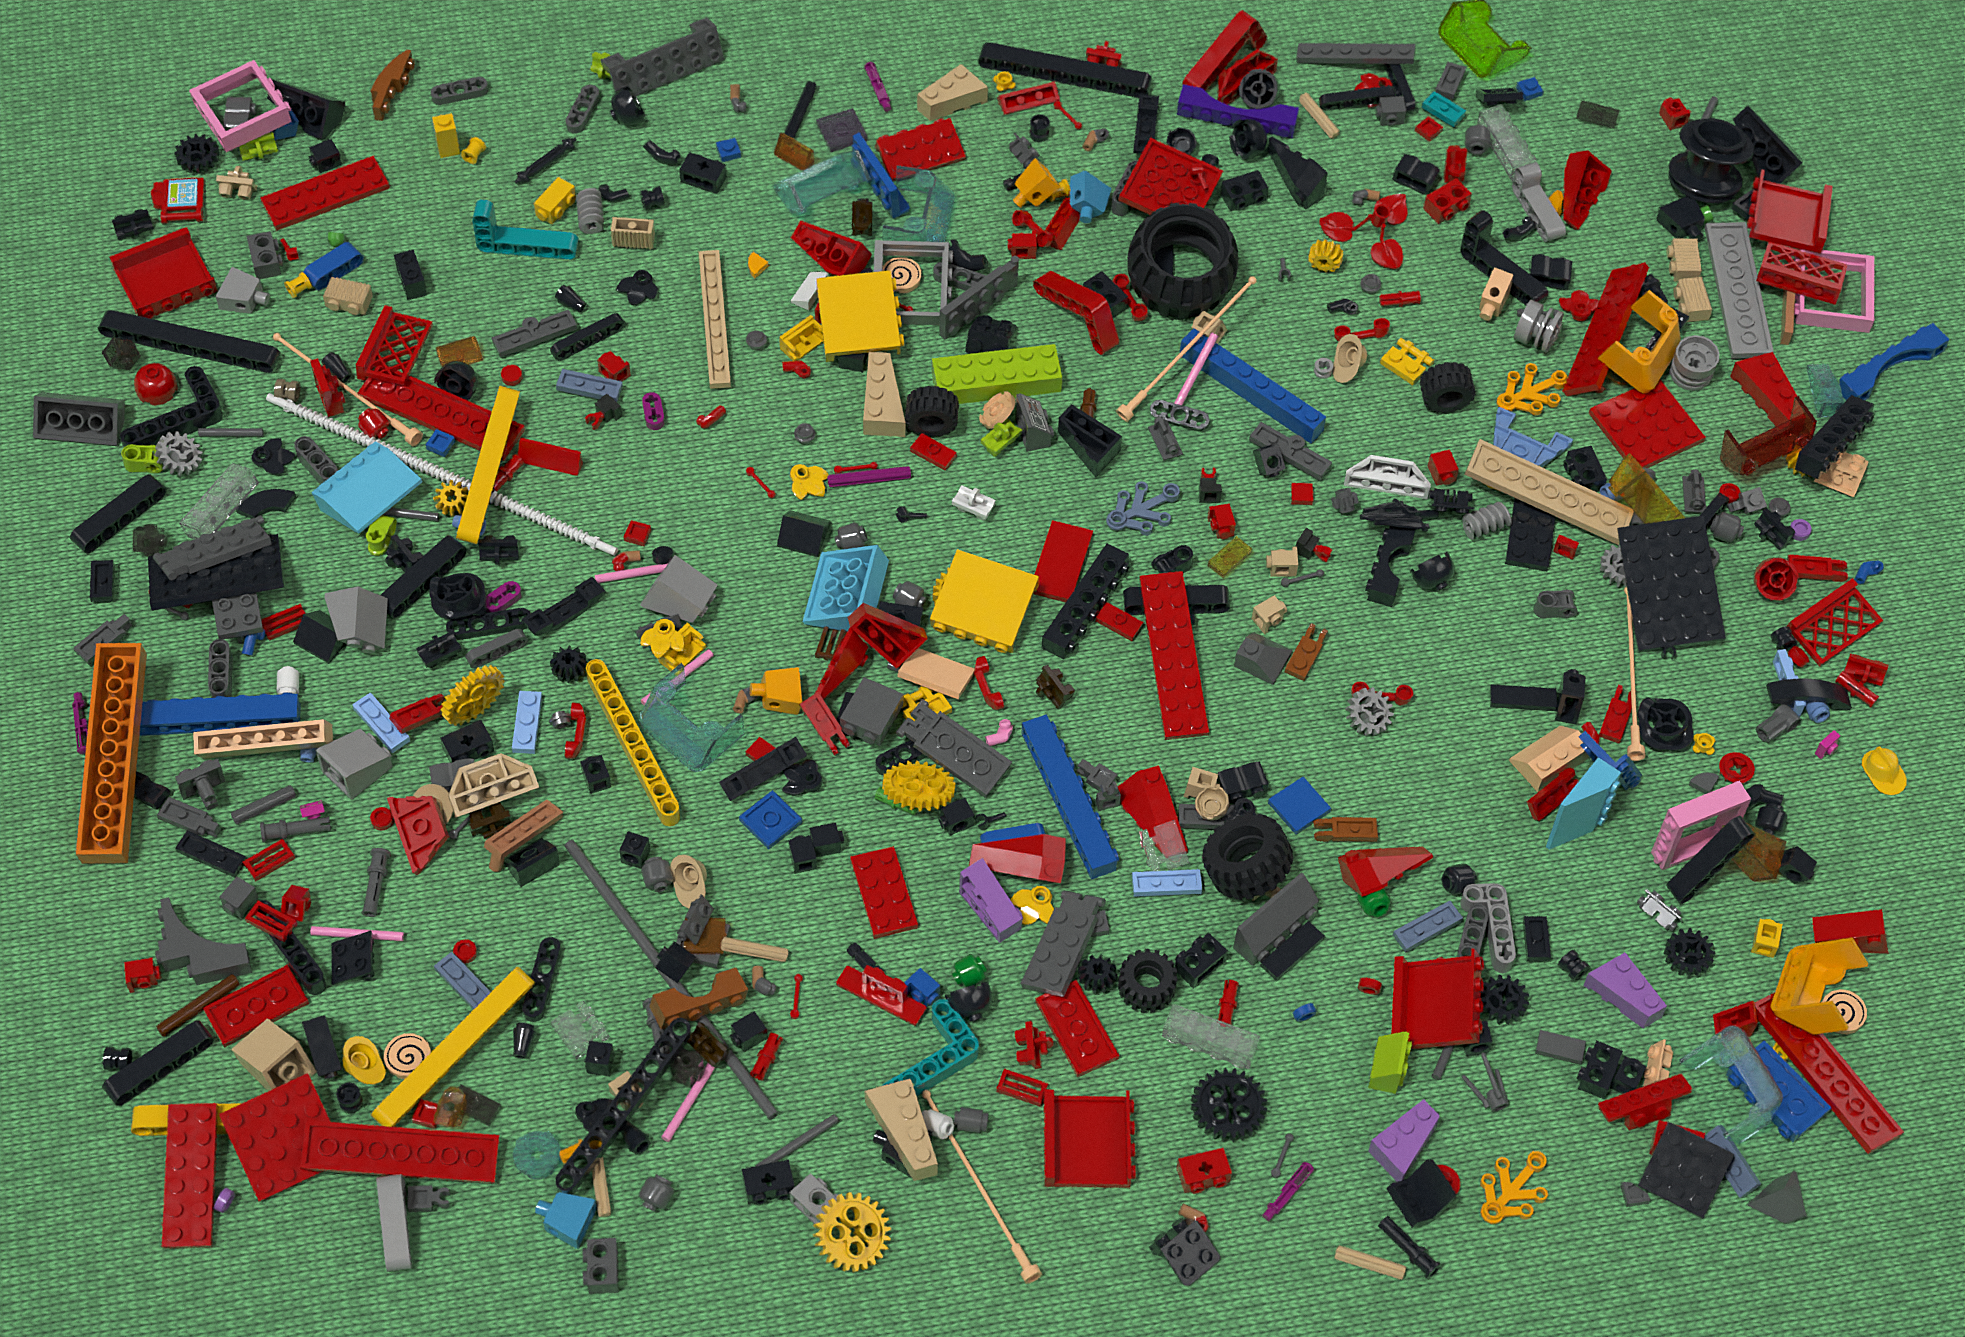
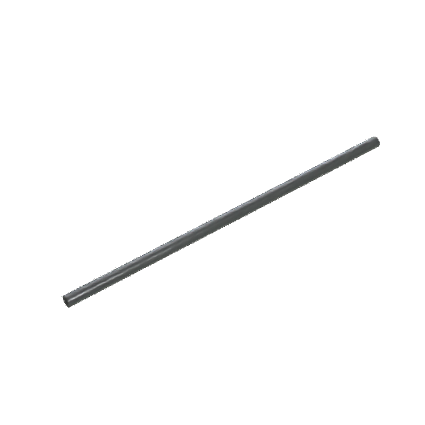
(650, 951)

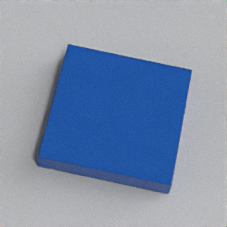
(1299, 805)
(770, 819)

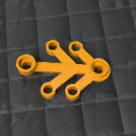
(1531, 392)
(1511, 1191)

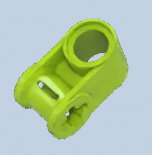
(142, 460)
(380, 534)

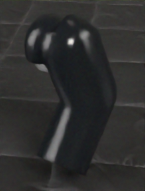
(612, 196)
(1344, 305)

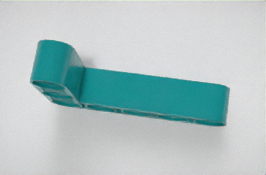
(519, 241)
(953, 1050)

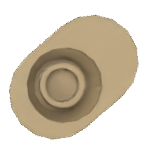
(1348, 358)
(688, 878)

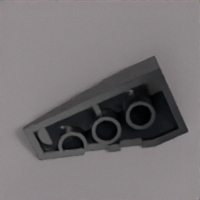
(315, 111)
(1771, 151)
(1301, 176)

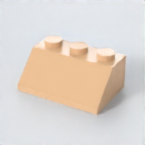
(1549, 756)

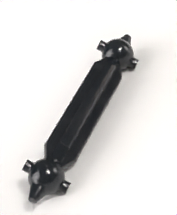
(545, 160)

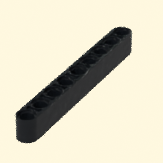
(1064, 70)
(189, 341)
(627, 1095)

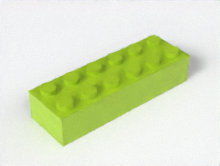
(985, 374)

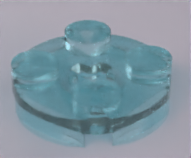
(532, 1142)

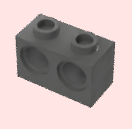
(264, 256)
(605, 1265)

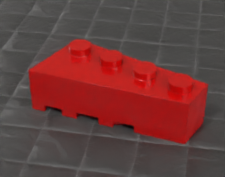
(1767, 385)

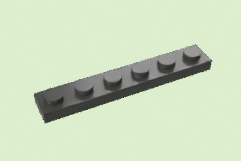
(1356, 53)

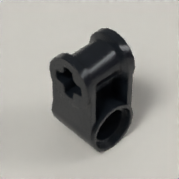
(1170, 561)

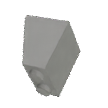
(680, 591)
(358, 618)
(354, 762)

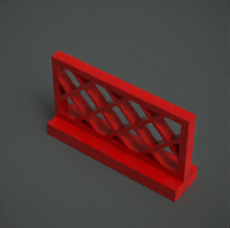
(1799, 280)
(376, 343)
(1825, 606)

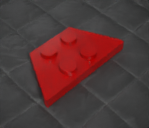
(419, 828)

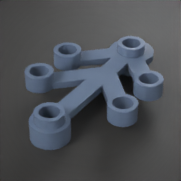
(1142, 509)

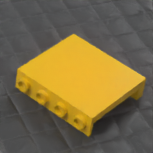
(859, 314)
(983, 601)

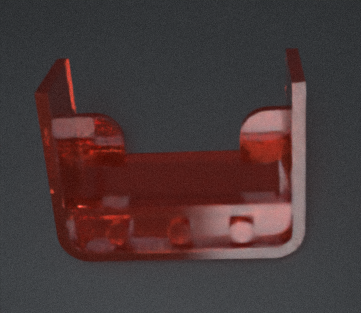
(1769, 445)

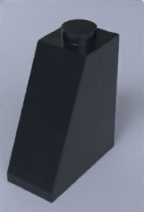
(322, 1047)

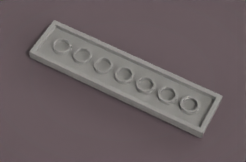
(1738, 289)

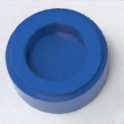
(1304, 1012)

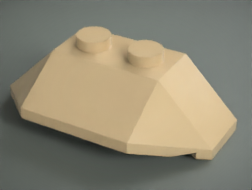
(489, 783)

